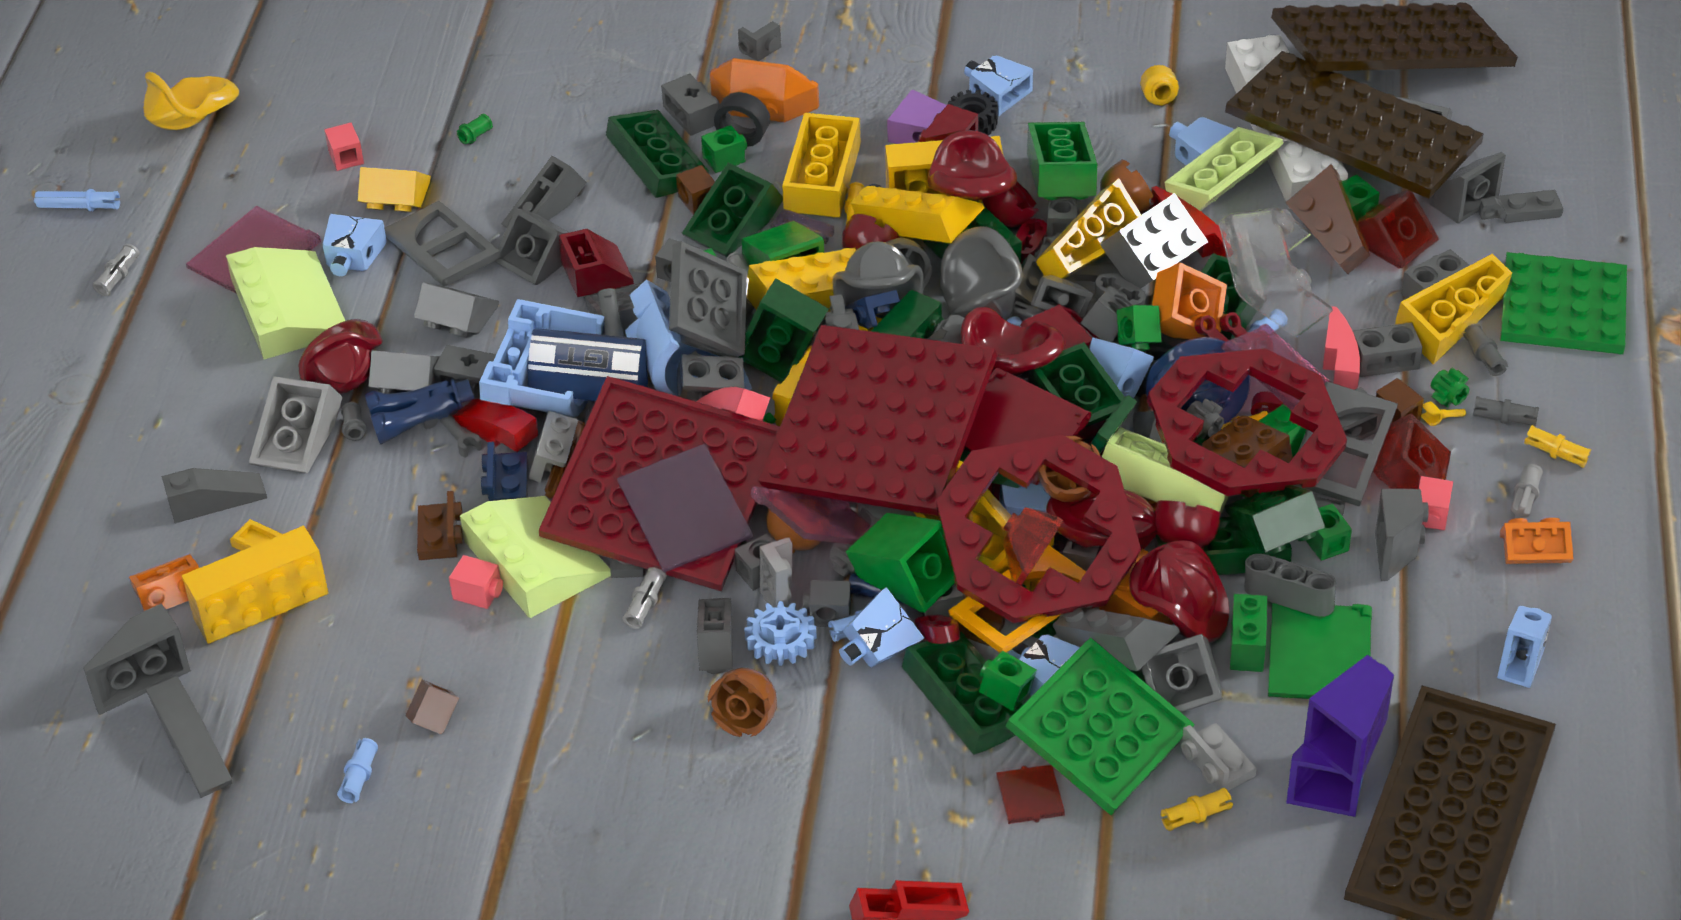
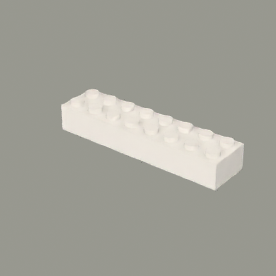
(1292, 162)

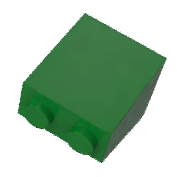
(781, 243)
(906, 558)

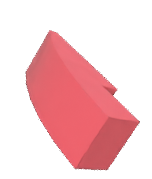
(1341, 351)
(738, 401)

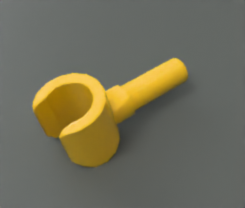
(1434, 415)

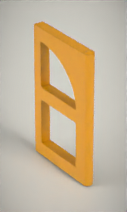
(965, 610)

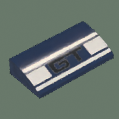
(583, 361)

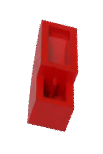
(498, 423)
(910, 902)

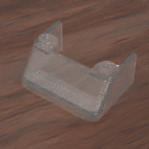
(1263, 271)

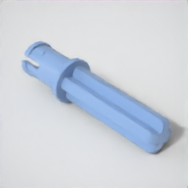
(77, 199)

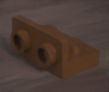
(439, 530)

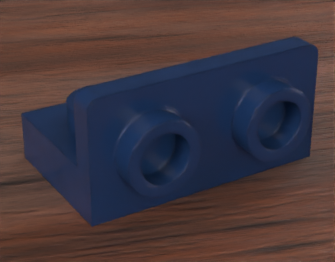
(870, 307)
(505, 474)

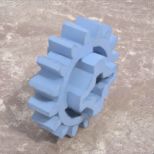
(780, 633)

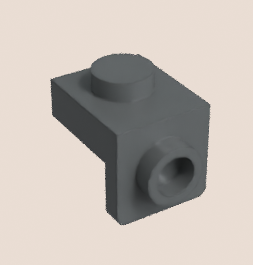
(761, 42)

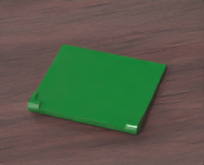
(1314, 649)

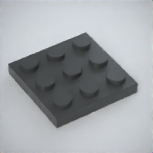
(708, 299)

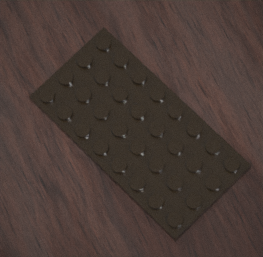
(1393, 37)
(1355, 124)
(1450, 810)

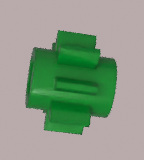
(1450, 387)

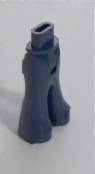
(402, 411)

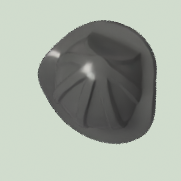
(877, 270)
(980, 272)

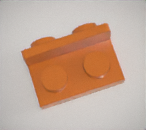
(1537, 541)
(163, 583)

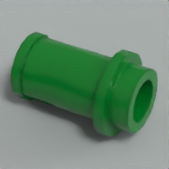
(469, 132)

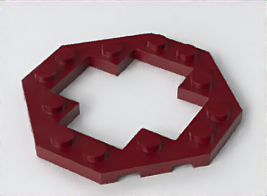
(1264, 471)
(1055, 592)

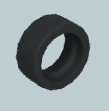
(749, 106)

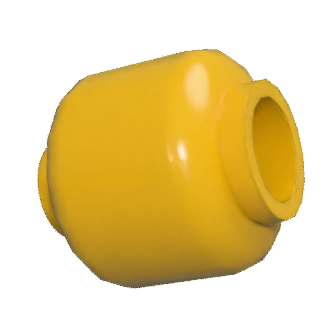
(1159, 85)

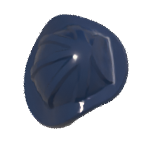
(1229, 401)

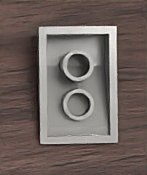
(295, 424)

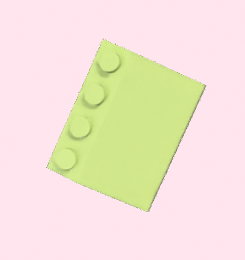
(283, 297)
(532, 568)

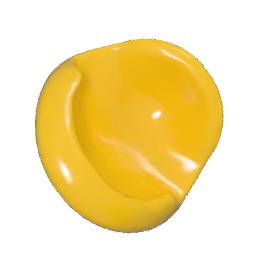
(186, 101)

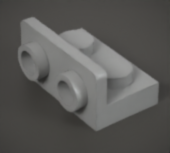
(553, 444)
(776, 571)
(1217, 757)

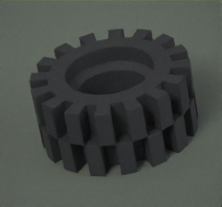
(982, 105)

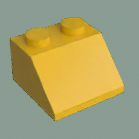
(392, 187)

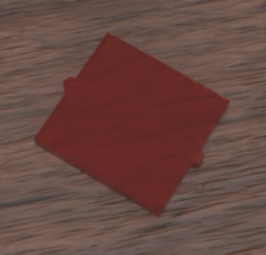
(1030, 794)

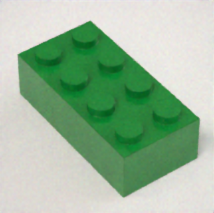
(1062, 160)

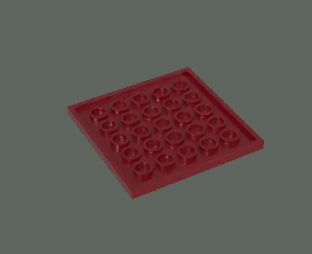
(878, 419)
(634, 430)

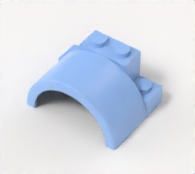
(662, 345)
(507, 376)

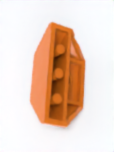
(777, 86)

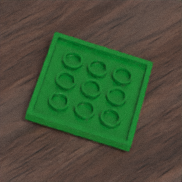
(1565, 303)
(1099, 726)

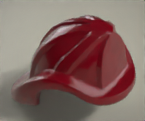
(970, 167)
(1016, 346)
(340, 355)
(1087, 536)
(1183, 587)

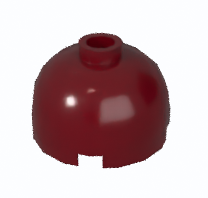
(1012, 207)
(863, 230)
(1185, 523)

